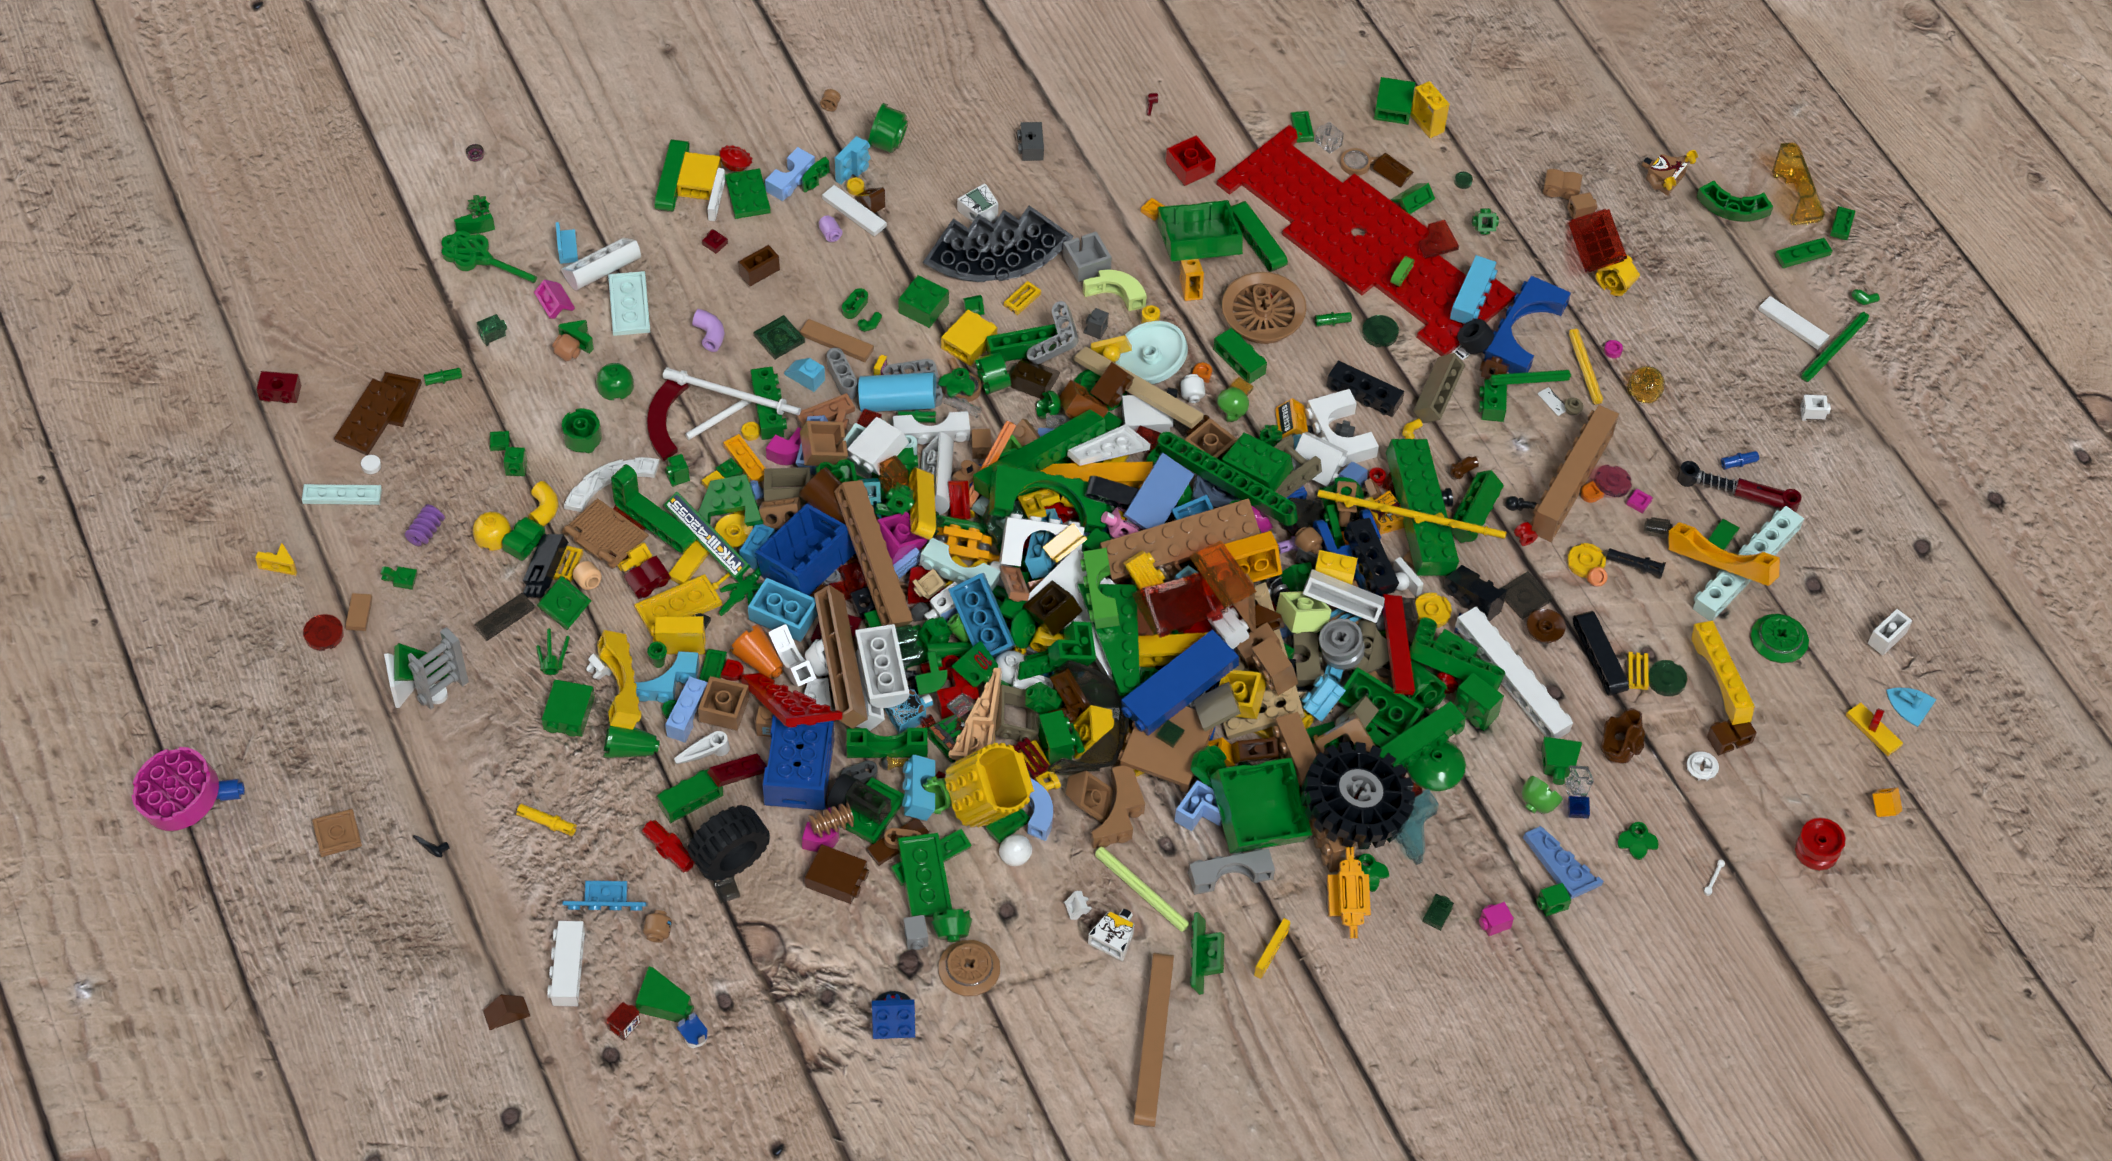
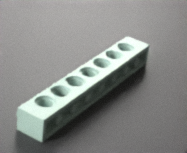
(1771, 539)

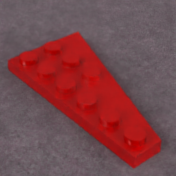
(789, 707)

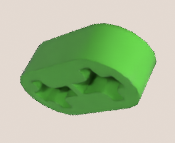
(1402, 271)

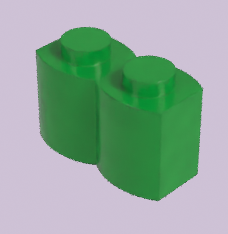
(523, 538)

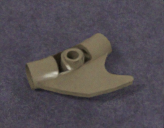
(1376, 648)

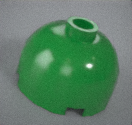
(614, 381)

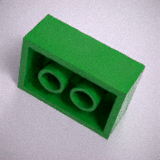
(1259, 461)

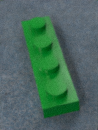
(950, 845)

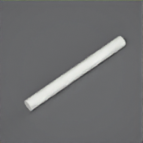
(716, 419)

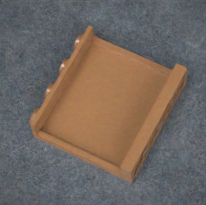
(1161, 760)

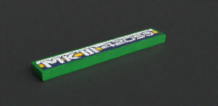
(707, 535)

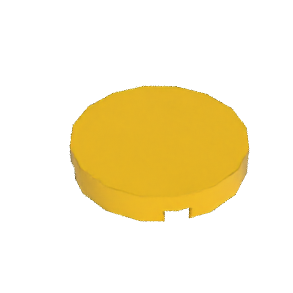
(1585, 557)
(1433, 607)

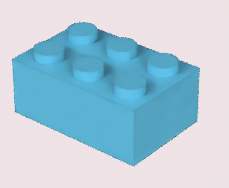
(782, 605)

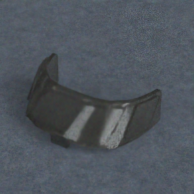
(1099, 692)

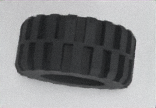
(728, 843)

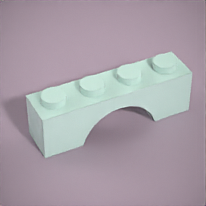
(937, 557)

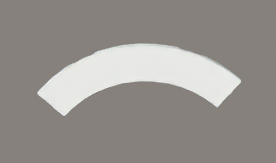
(601, 477)

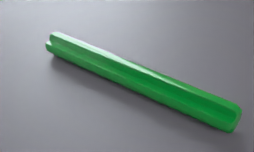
(1530, 377)

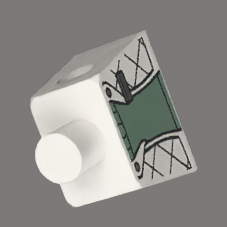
(978, 202)

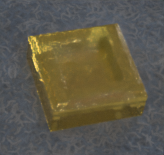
(1243, 385)

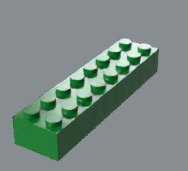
(1419, 490)

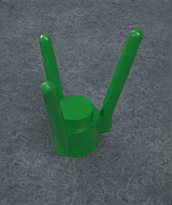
(551, 664)

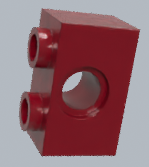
(278, 387)

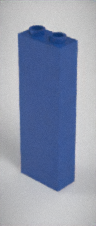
(1179, 682)

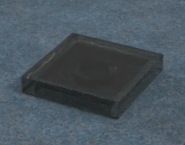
(1526, 595)

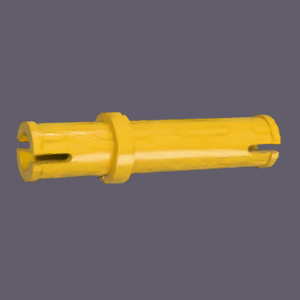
(553, 822)

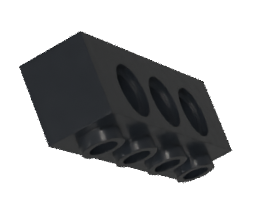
(1365, 388)
(1386, 580)

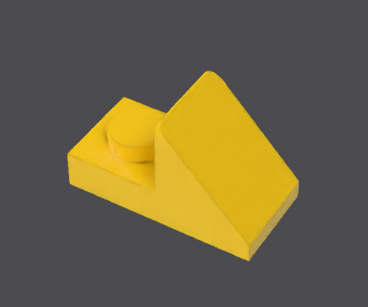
(278, 563)

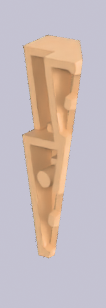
(982, 720)

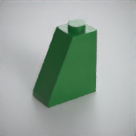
(663, 998)

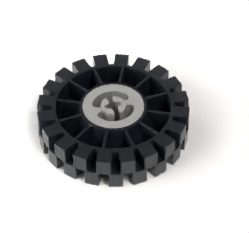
(1381, 806)

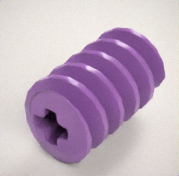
(424, 525)

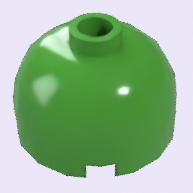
(1539, 796)

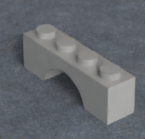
(1255, 865)

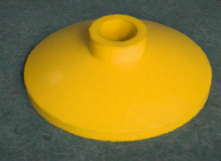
(733, 524)

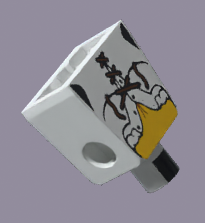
(1113, 934)

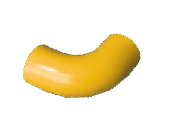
(547, 503)

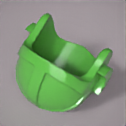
(1234, 403)
(942, 796)

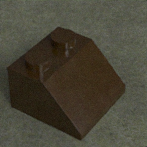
(1033, 378)
(1053, 608)

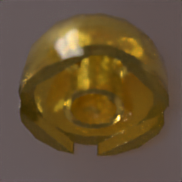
(1646, 384)

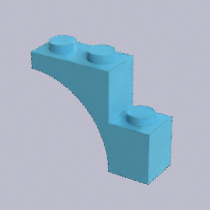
(664, 687)

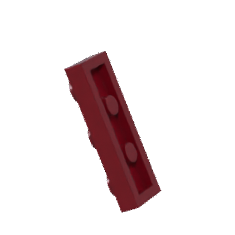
(737, 770)

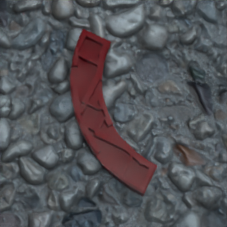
(658, 416)

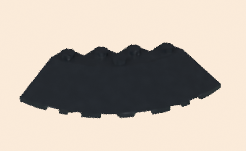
(998, 249)

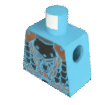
(909, 712)

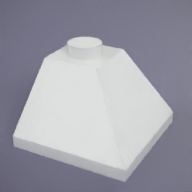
(399, 689)

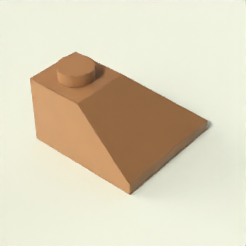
(1090, 794)

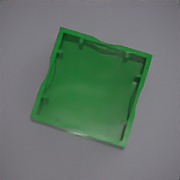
(1200, 230)
(1260, 805)

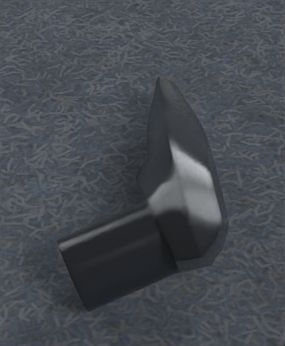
(432, 848)

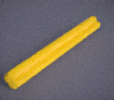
(1585, 366)

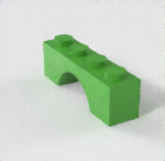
(1097, 568)

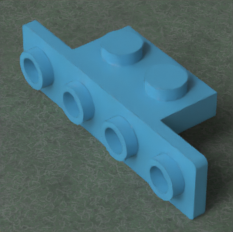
(605, 894)

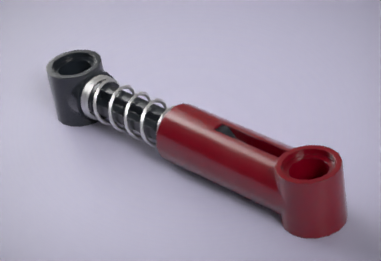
(1691, 474)

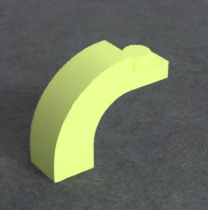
(1117, 283)

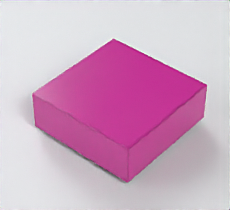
(1639, 501)

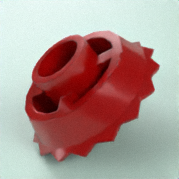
(735, 158)

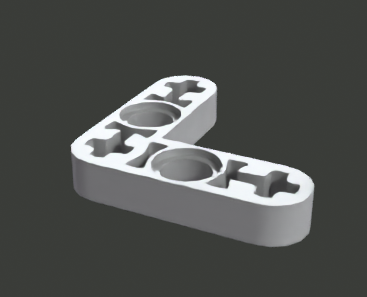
(1063, 335)
(921, 364)

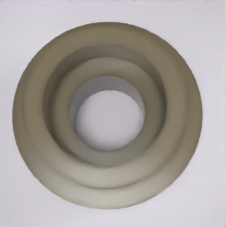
(1573, 406)

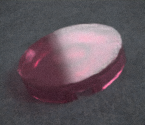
(1613, 481)

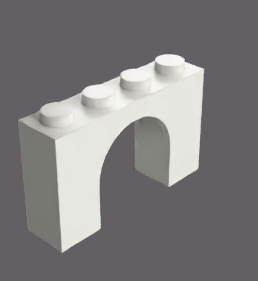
(1335, 406)
(1018, 529)

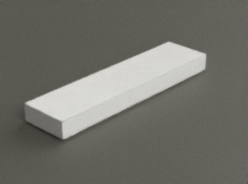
(854, 210)
(1793, 322)

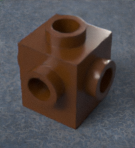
(1495, 362)

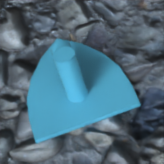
(1910, 704)

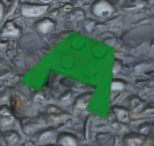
(731, 496)

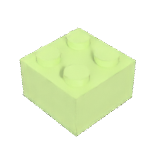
(1302, 612)

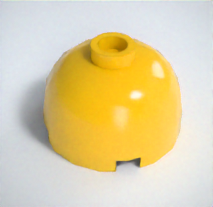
(490, 530)

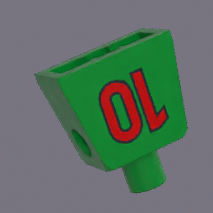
(976, 665)

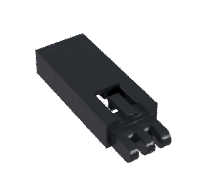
(547, 556)

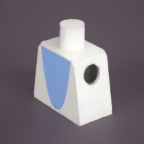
(942, 605)

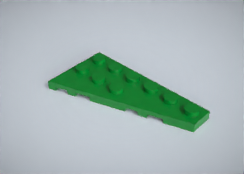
(1121, 641)

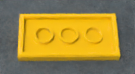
(683, 600)

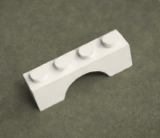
(955, 426)

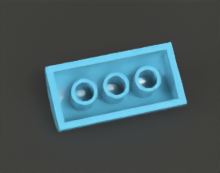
(897, 392)

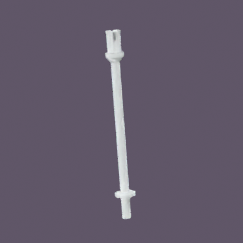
(682, 378)

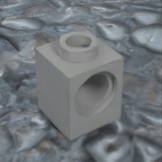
(916, 932)

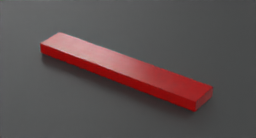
(1398, 645)

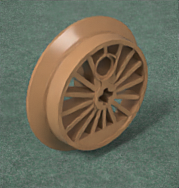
(1263, 308)

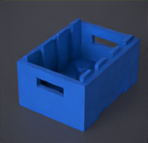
(805, 550)
(811, 778)

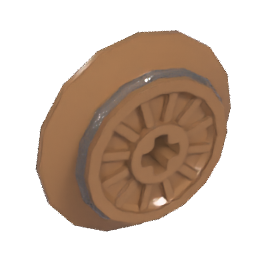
(968, 980)

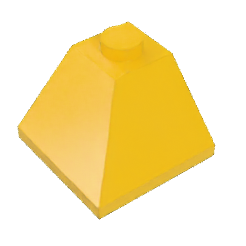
(1093, 726)

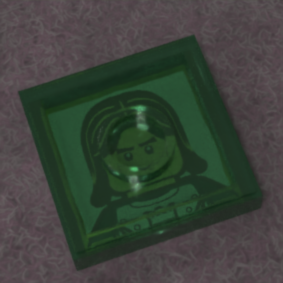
(779, 337)

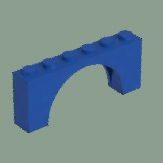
(1534, 298)

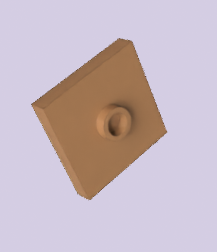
(337, 832)

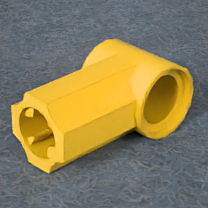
(1042, 639)

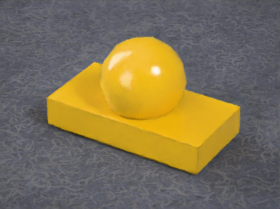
(1112, 347)

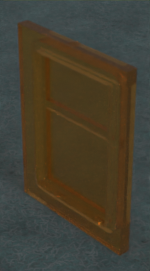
(1223, 574)

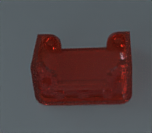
(1178, 604)

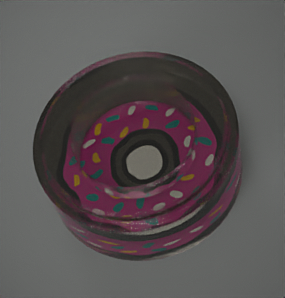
(475, 152)

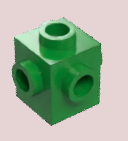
(1491, 223)
(900, 498)
(935, 631)
(1040, 698)

